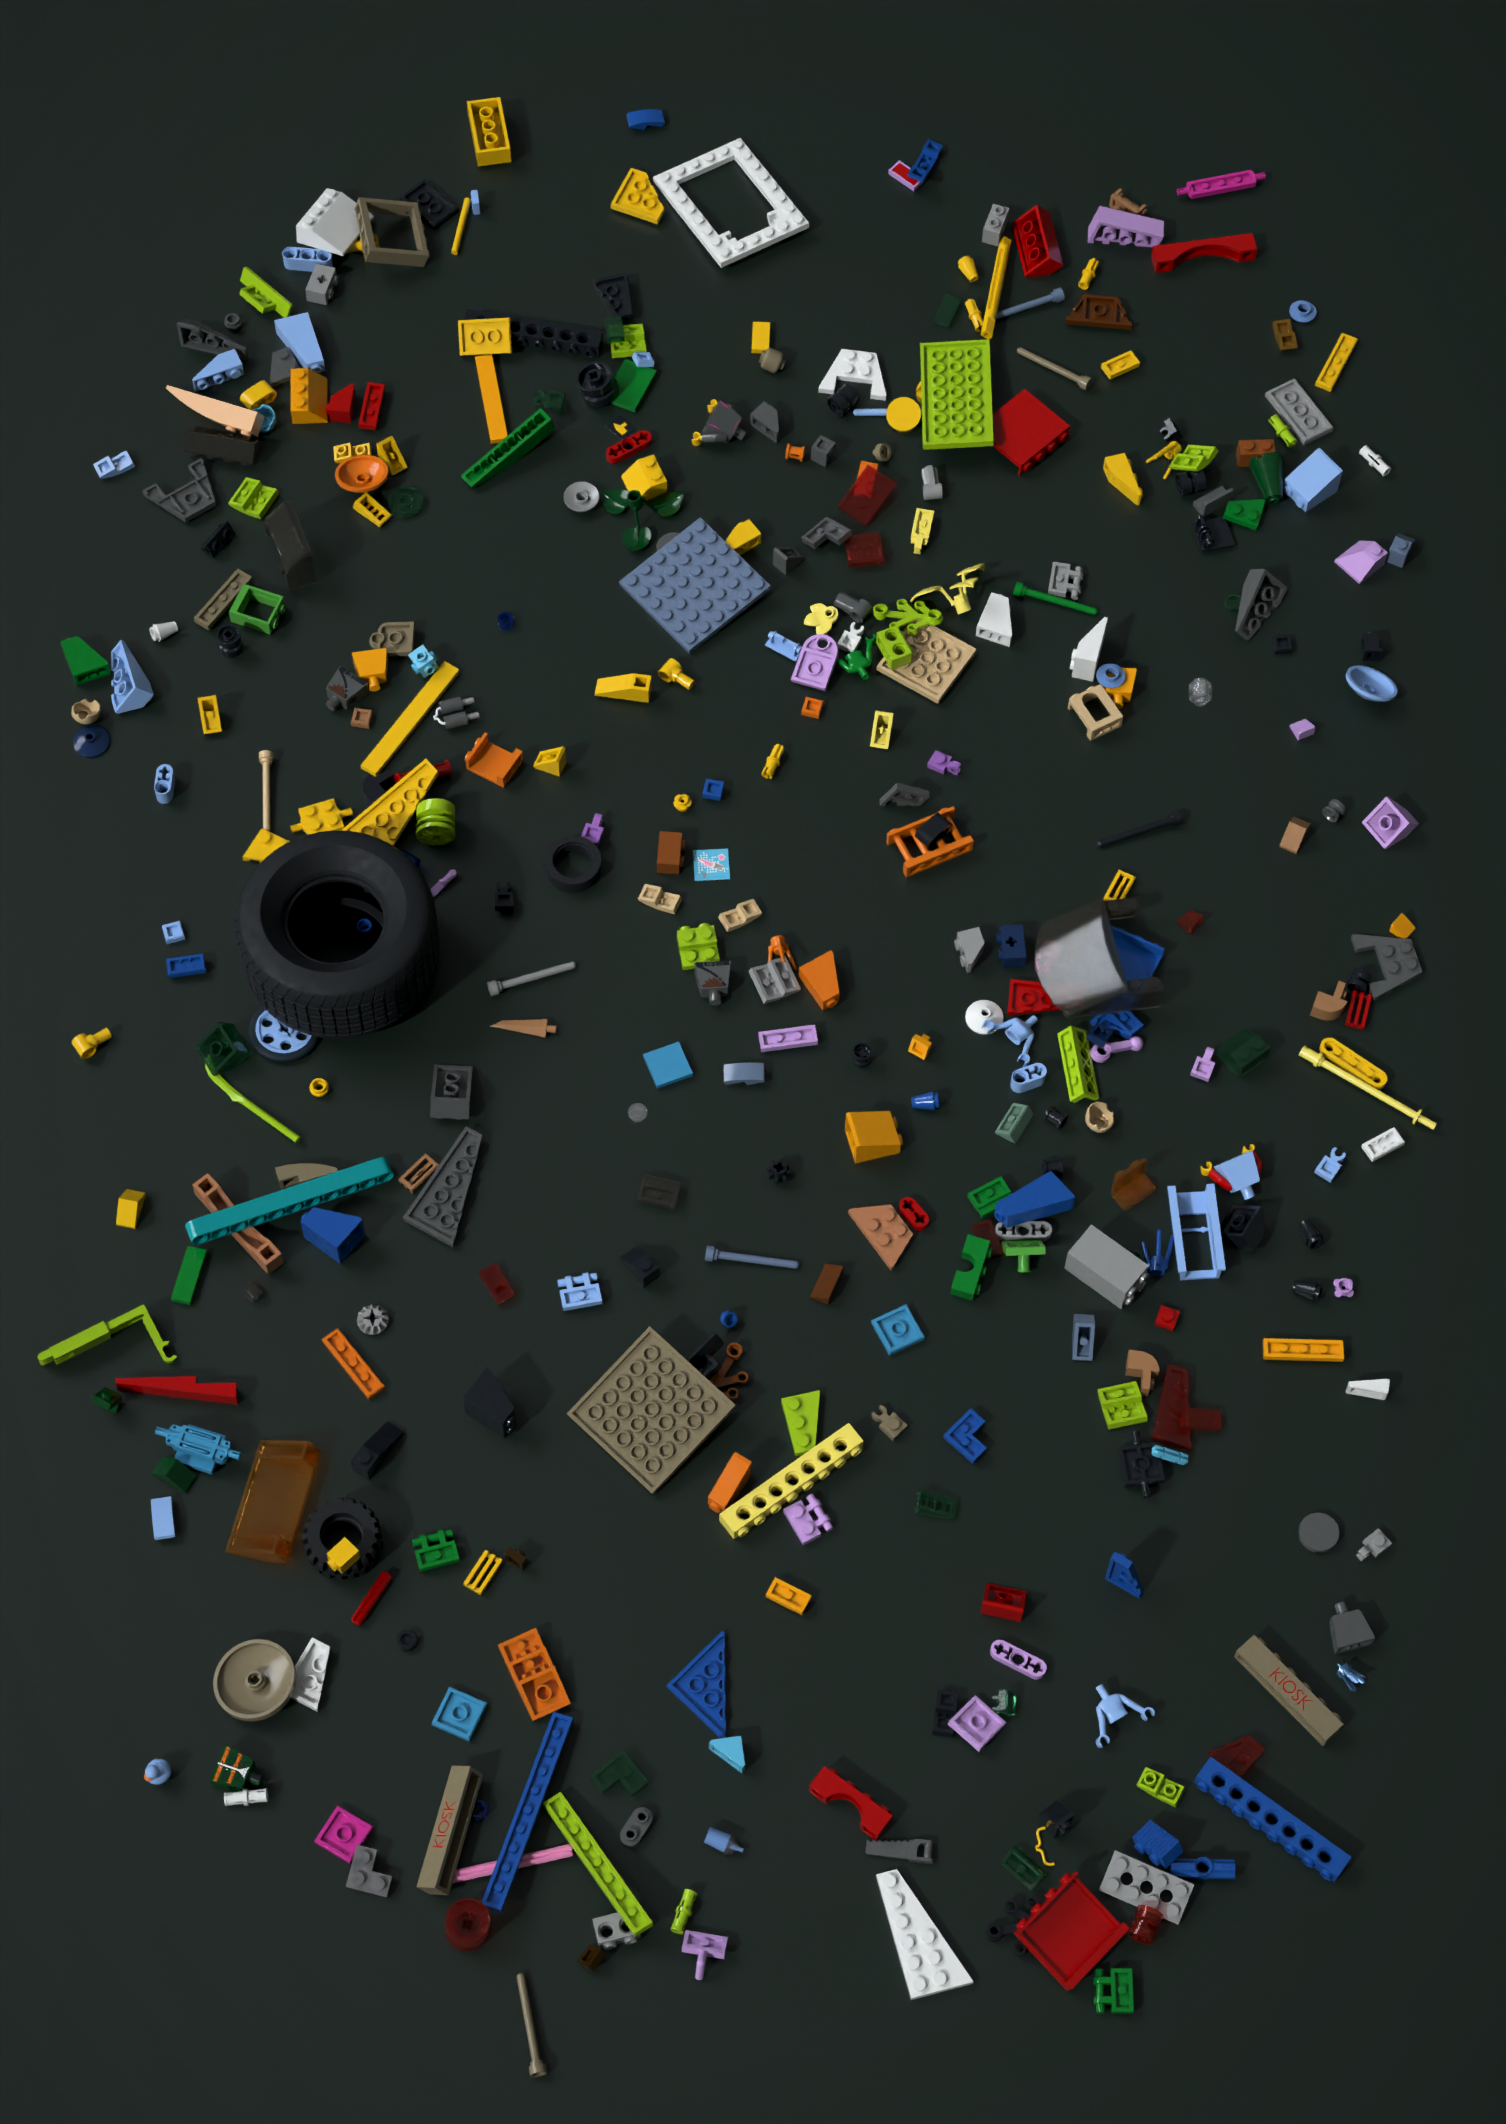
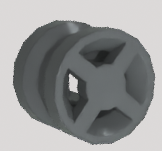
(1334, 810)

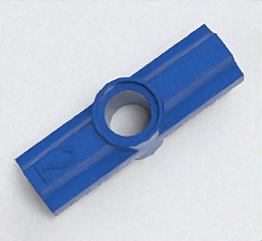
(1216, 1868)

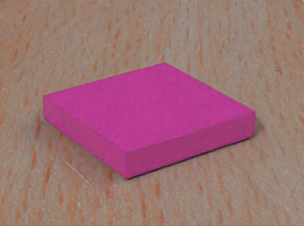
(343, 1834)

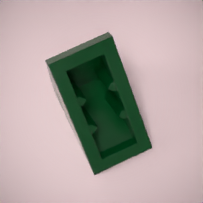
(174, 1473)

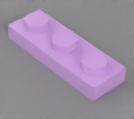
(788, 1038)

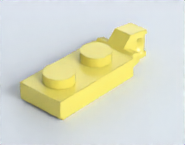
(921, 528)

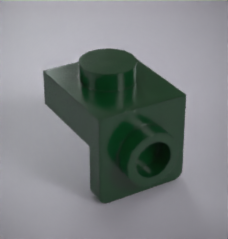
(107, 1399)

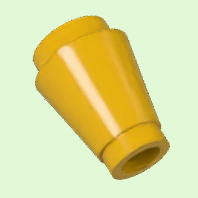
(968, 268)

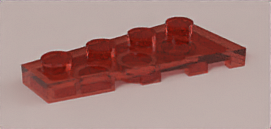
(1168, 1417)

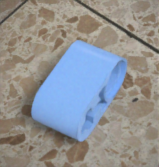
(162, 772)
(1032, 1075)

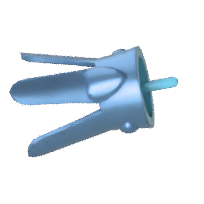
(1347, 1673)

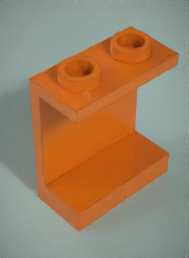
(492, 761)

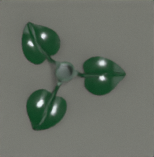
(616, 501)

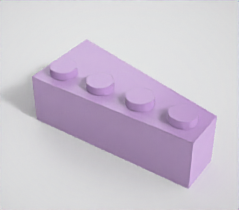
(1124, 227)

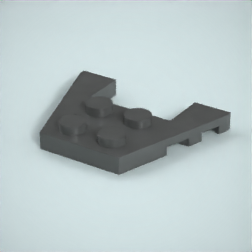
(189, 499)
(1396, 960)

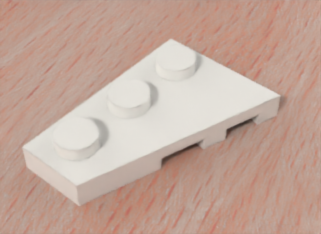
(311, 1674)

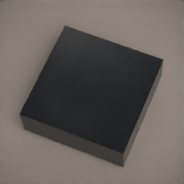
(1282, 644)

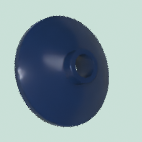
(91, 747)

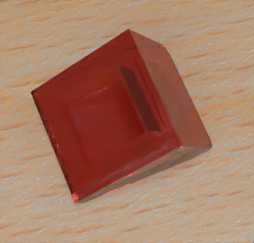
(1190, 921)

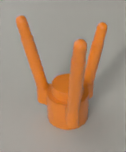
(779, 947)

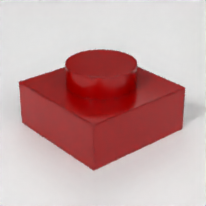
(1167, 1318)

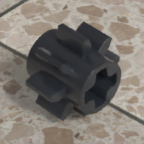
(779, 1176)

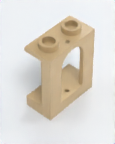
(1103, 726)

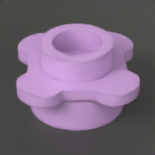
(1344, 1282)

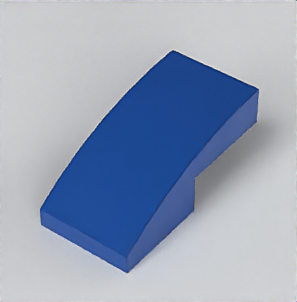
(642, 118)

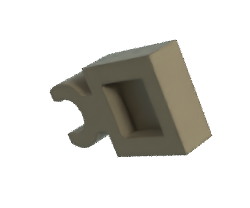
(890, 1424)

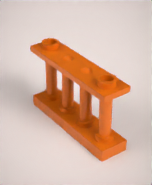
(929, 858)

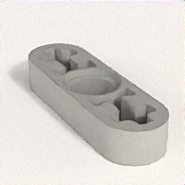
(1029, 1225)

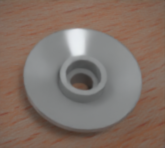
(578, 491)

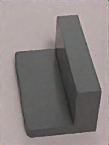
(1213, 501)

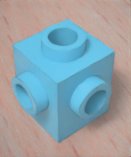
(423, 661)

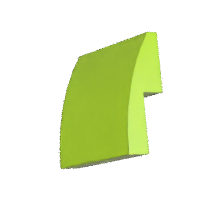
(633, 342)
(1194, 458)
(253, 498)
(1122, 1405)

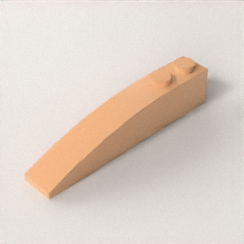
(223, 413)

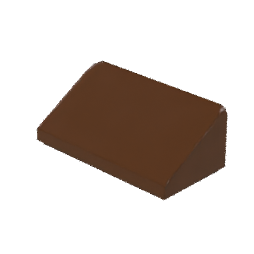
(827, 1283)

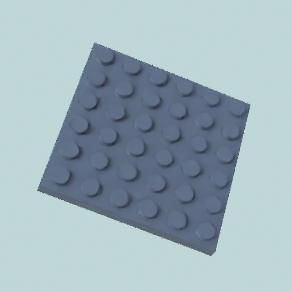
(694, 585)

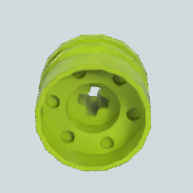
(435, 821)

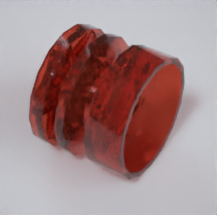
(468, 1912)

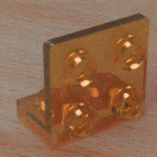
(1132, 1185)

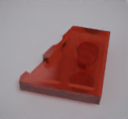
(1238, 1755)

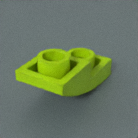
(1160, 1787)

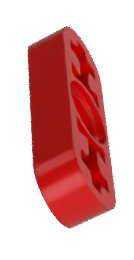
(632, 440)

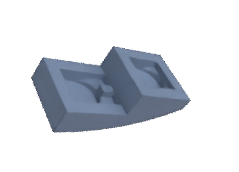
(744, 1072)

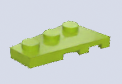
(802, 1419)

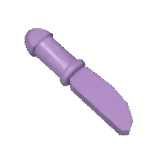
(443, 882)

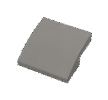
(774, 980)

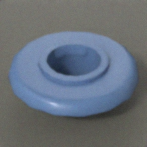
(1302, 317)
(1109, 682)

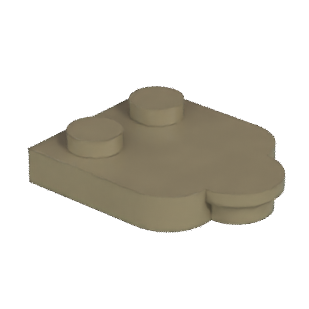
(395, 637)

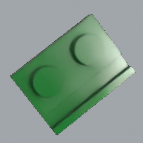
(986, 1196)

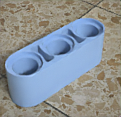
(305, 258)

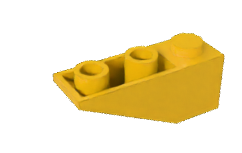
(1120, 475)
(626, 687)

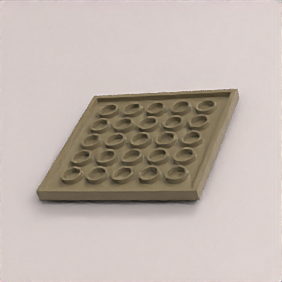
(651, 1410)

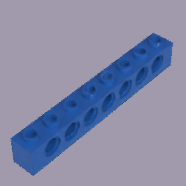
(1268, 1808)

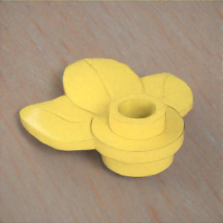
(819, 618)

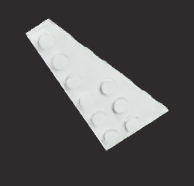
(922, 1951)

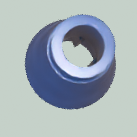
(926, 1101)

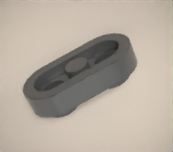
(636, 1826)

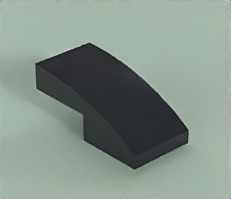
(944, 1710)

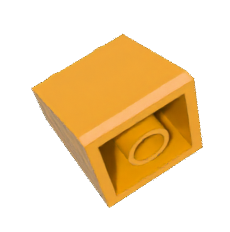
(872, 1135)

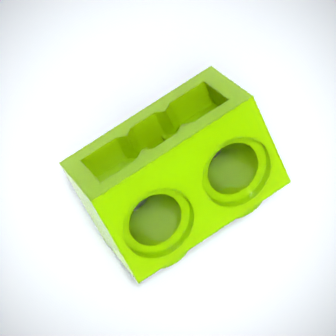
(891, 649)

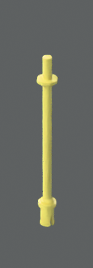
(1319, 1060)

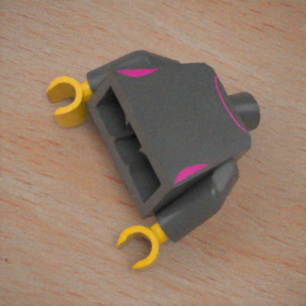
(720, 425)

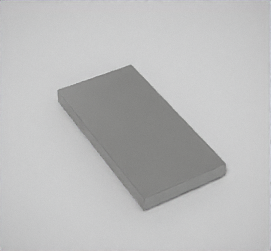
(1299, 411)

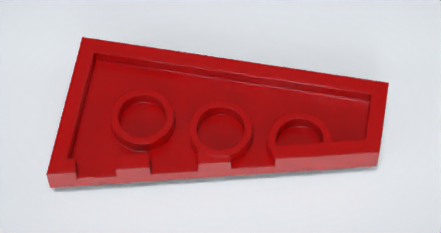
(1028, 998)

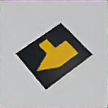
(621, 427)

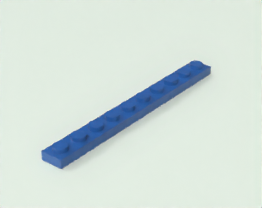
(527, 1812)

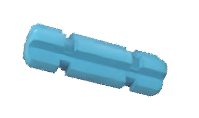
(1169, 1454)

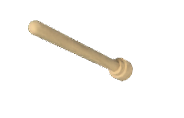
(266, 758)

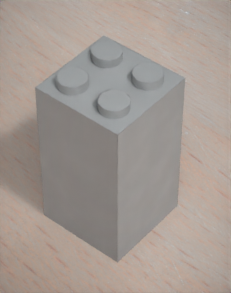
(1107, 1267)

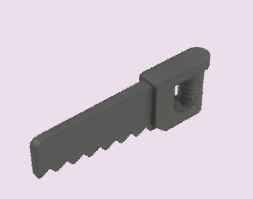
(902, 1850)

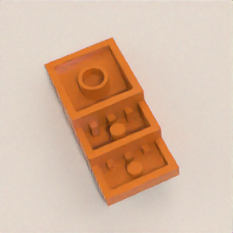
(534, 1674)

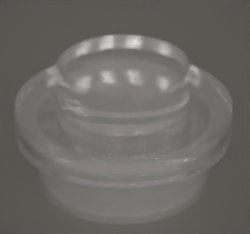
(637, 1112)

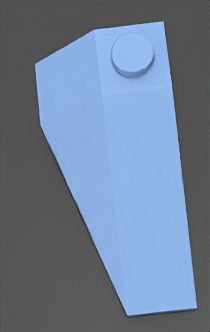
(130, 683)

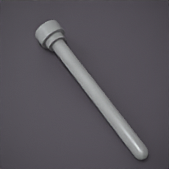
(496, 986)

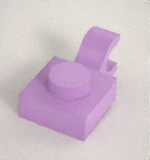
(1203, 1066)

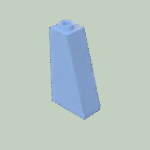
(301, 339)

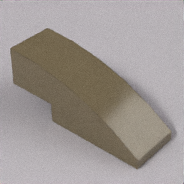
(299, 1173)

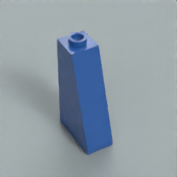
(1034, 1201)

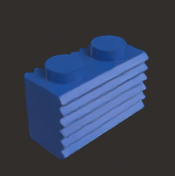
(1157, 1844)

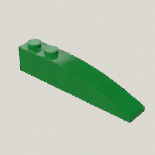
(510, 449)

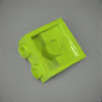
(697, 945)

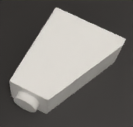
(996, 620)

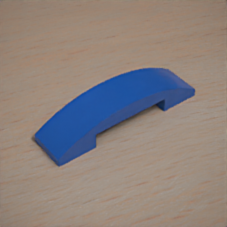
(925, 161)

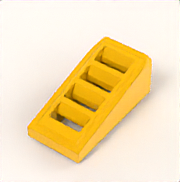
(366, 498)

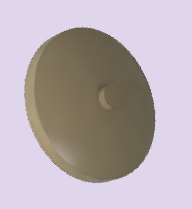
(254, 1680)

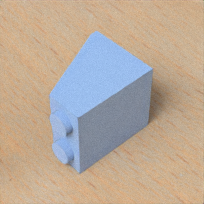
(1313, 480)

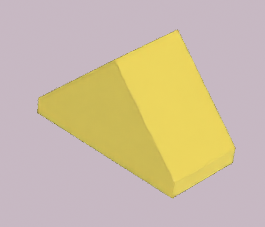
(881, 729)

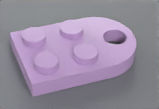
(816, 663)

